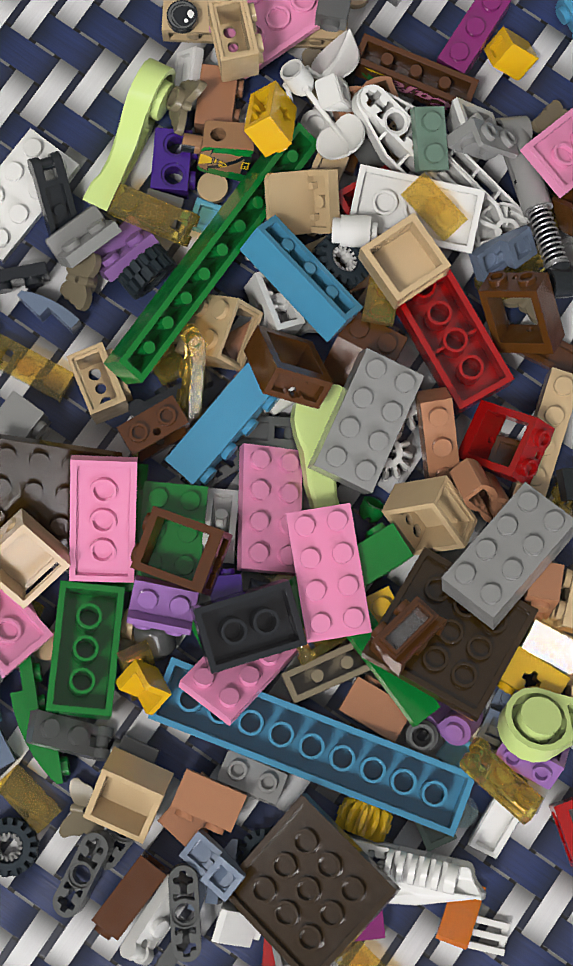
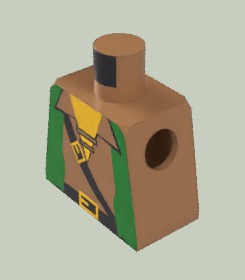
(221, 149)

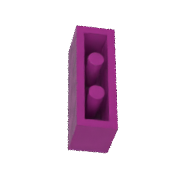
(473, 34)

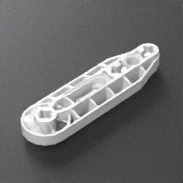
(494, 216)

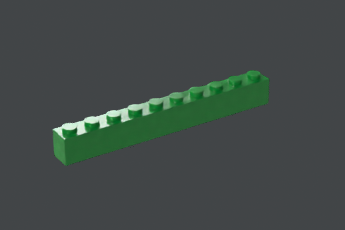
(203, 265)

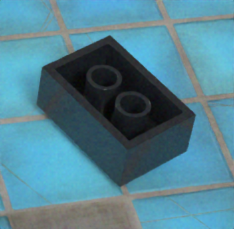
(248, 625)

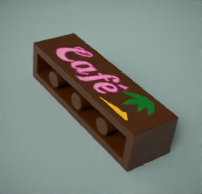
(412, 74)

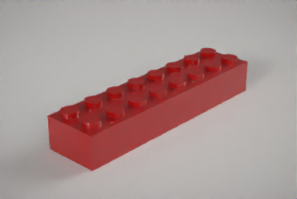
(449, 336)

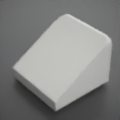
(333, 93)

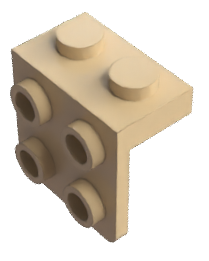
(303, 199)

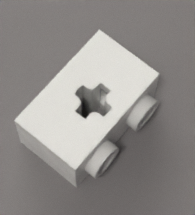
(276, 308)

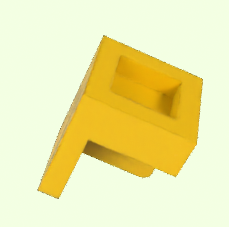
(510, 53)
(146, 684)

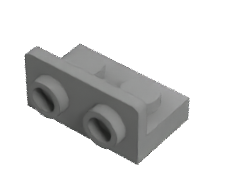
(483, 140)
(81, 237)
(252, 778)

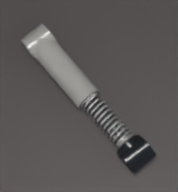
(536, 204)

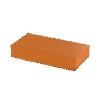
(458, 922)

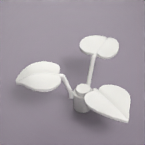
(341, 58)

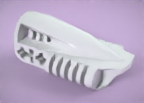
(423, 874)

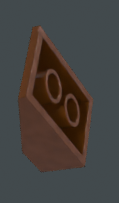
(354, 339)

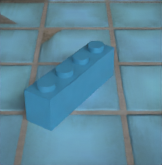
(301, 278)
(220, 428)

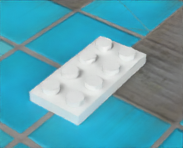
(18, 194)
(379, 196)

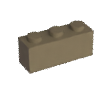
(324, 673)

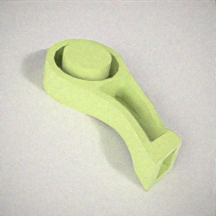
(142, 107)
(307, 429)
(537, 724)

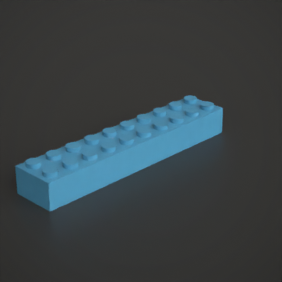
(327, 754)

